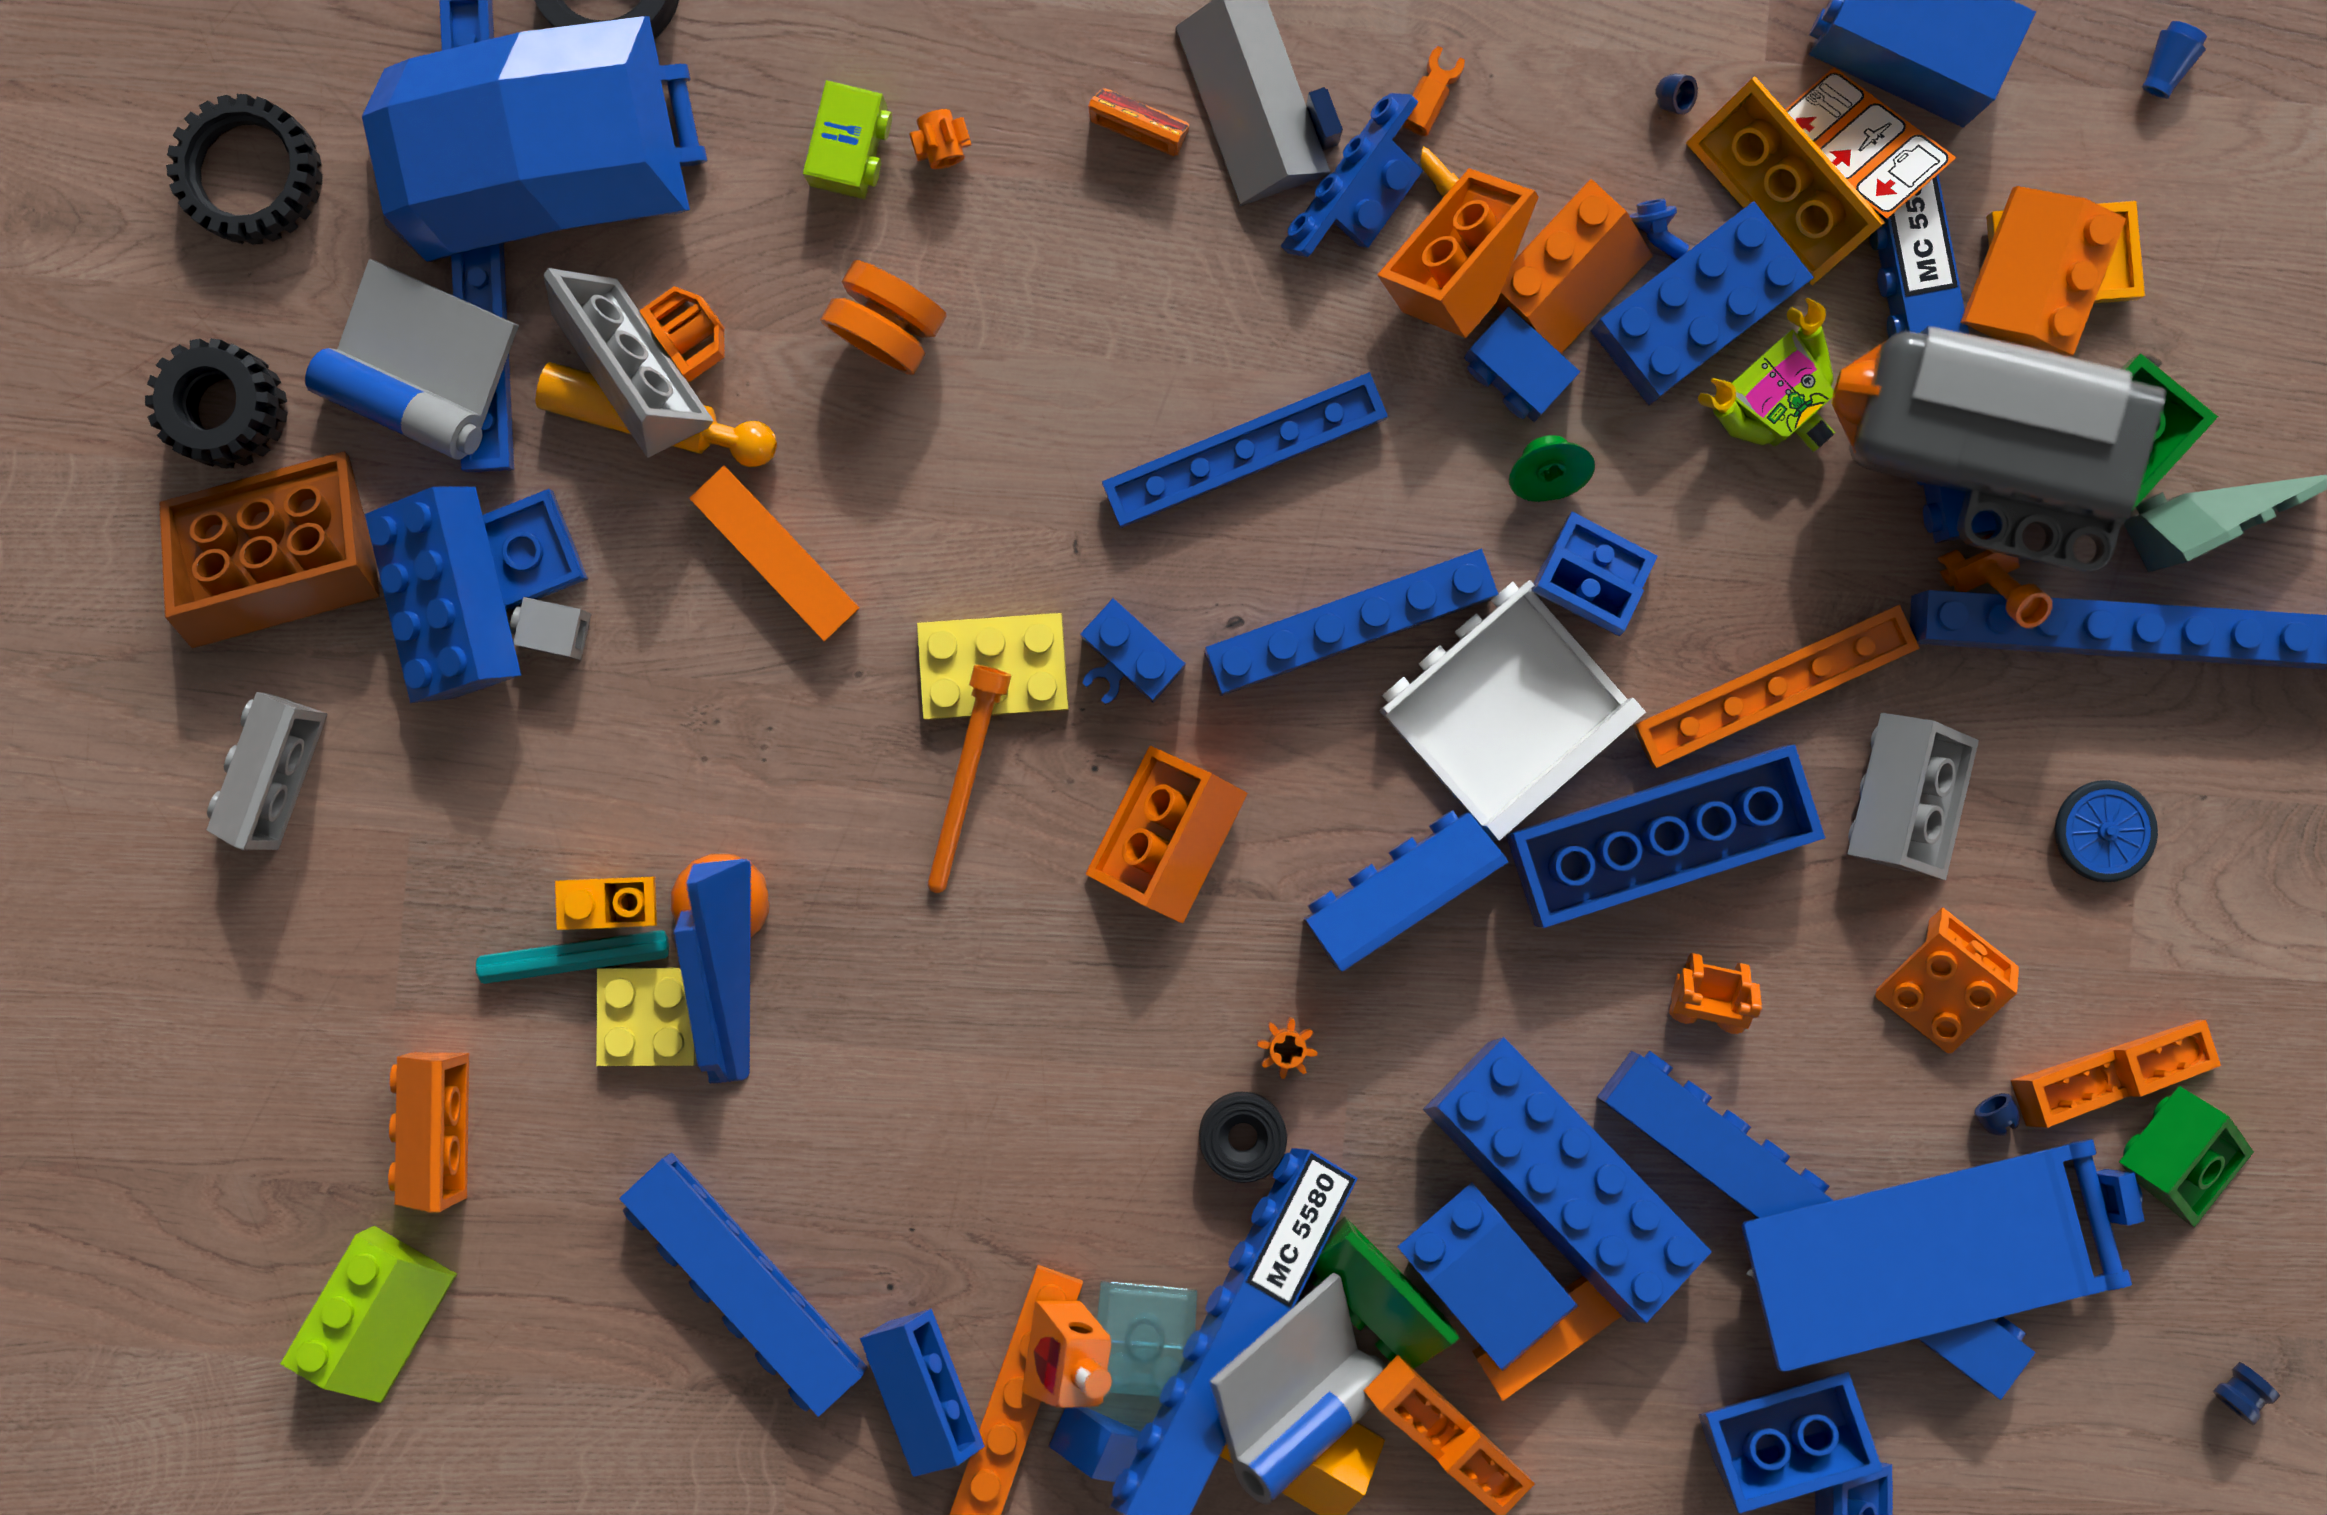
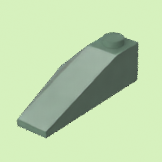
(2197, 522)

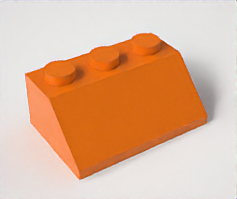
(1574, 267)
(2043, 270)
(1166, 834)
(430, 1130)

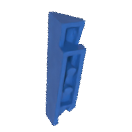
(715, 966)

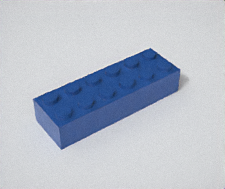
(1665, 836)
(1567, 1181)

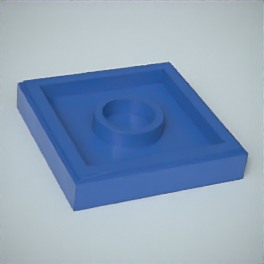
(532, 549)

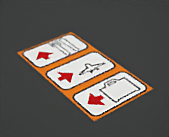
(1868, 141)

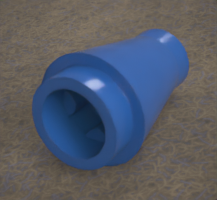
(2173, 57)

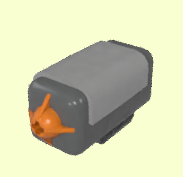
(2009, 428)

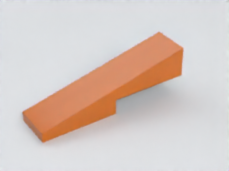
(774, 553)
(2115, 1073)
(1579, 1326)
(1448, 1436)

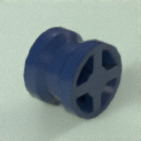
(2246, 1393)

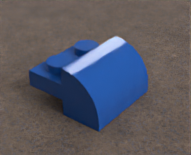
(1594, 574)

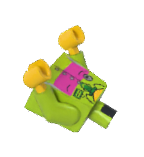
(1781, 388)

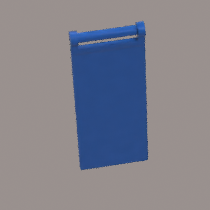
(1930, 1256)

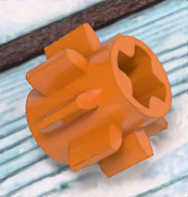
(940, 139)
(1295, 1059)

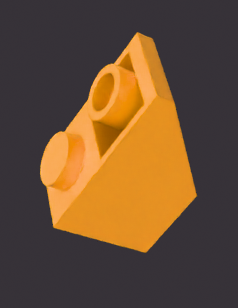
(605, 903)

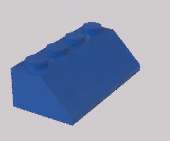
(1403, 890)

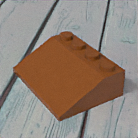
(266, 551)

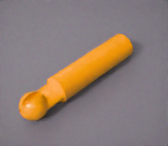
(581, 398)

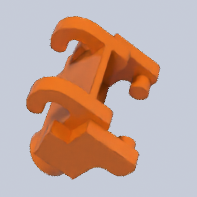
(1715, 995)

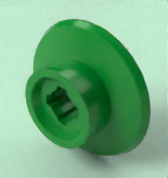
(1551, 469)

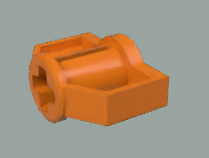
(686, 330)

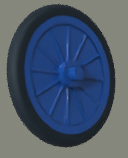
(2106, 831)

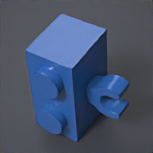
(1130, 654)

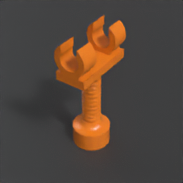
(2024, 604)

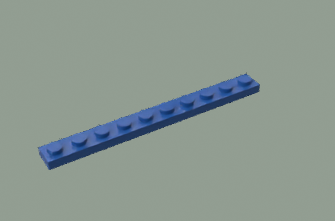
(480, 273)

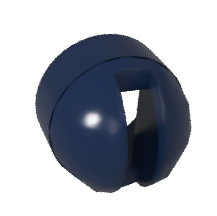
(1677, 93)
(1998, 1113)

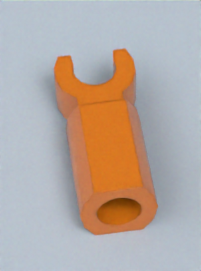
(1432, 93)

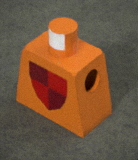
(1067, 1356)

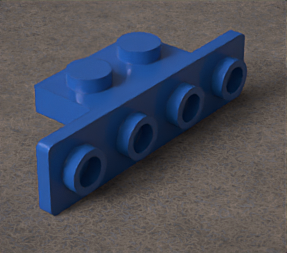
(1364, 184)

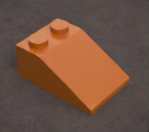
(1461, 253)

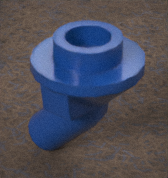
(1653, 219)

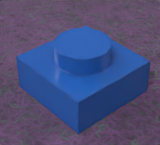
(2121, 1196)

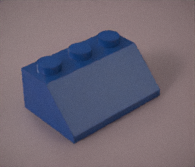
(1790, 1442)

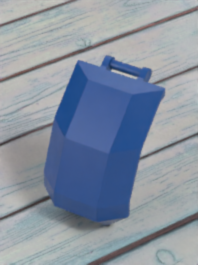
(529, 136)

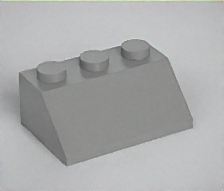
(264, 772)
(1912, 795)

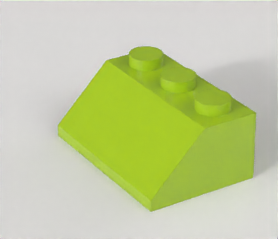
(369, 1317)

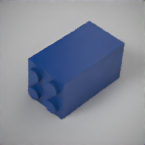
(1925, 51)

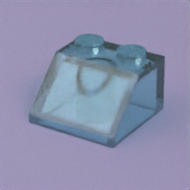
(1146, 1333)

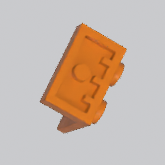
(1950, 983)

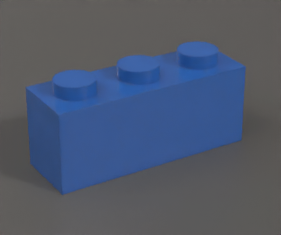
(922, 1393)

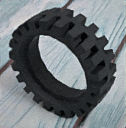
(205, 130)

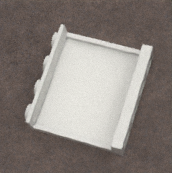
(1509, 710)

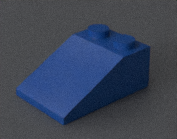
(1487, 1276)

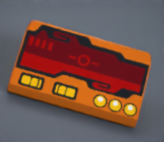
(1138, 121)

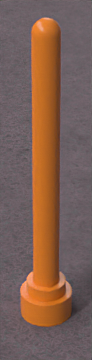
(987, 688)

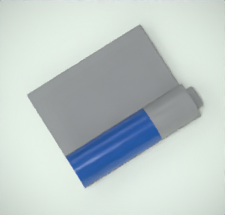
(415, 361)
(1294, 1392)

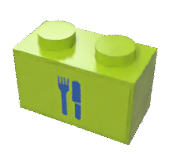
(847, 140)

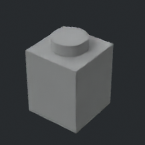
(550, 628)

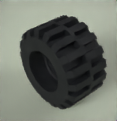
(180, 391)

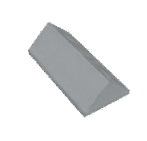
(1251, 98)
(625, 359)

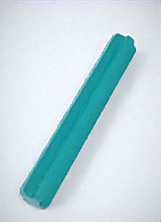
(572, 957)

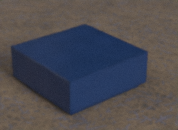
(1324, 118)

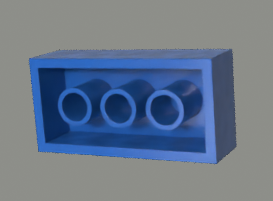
(1701, 303)
(442, 593)

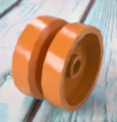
(883, 316)

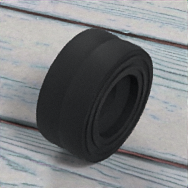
(1248, 1164)

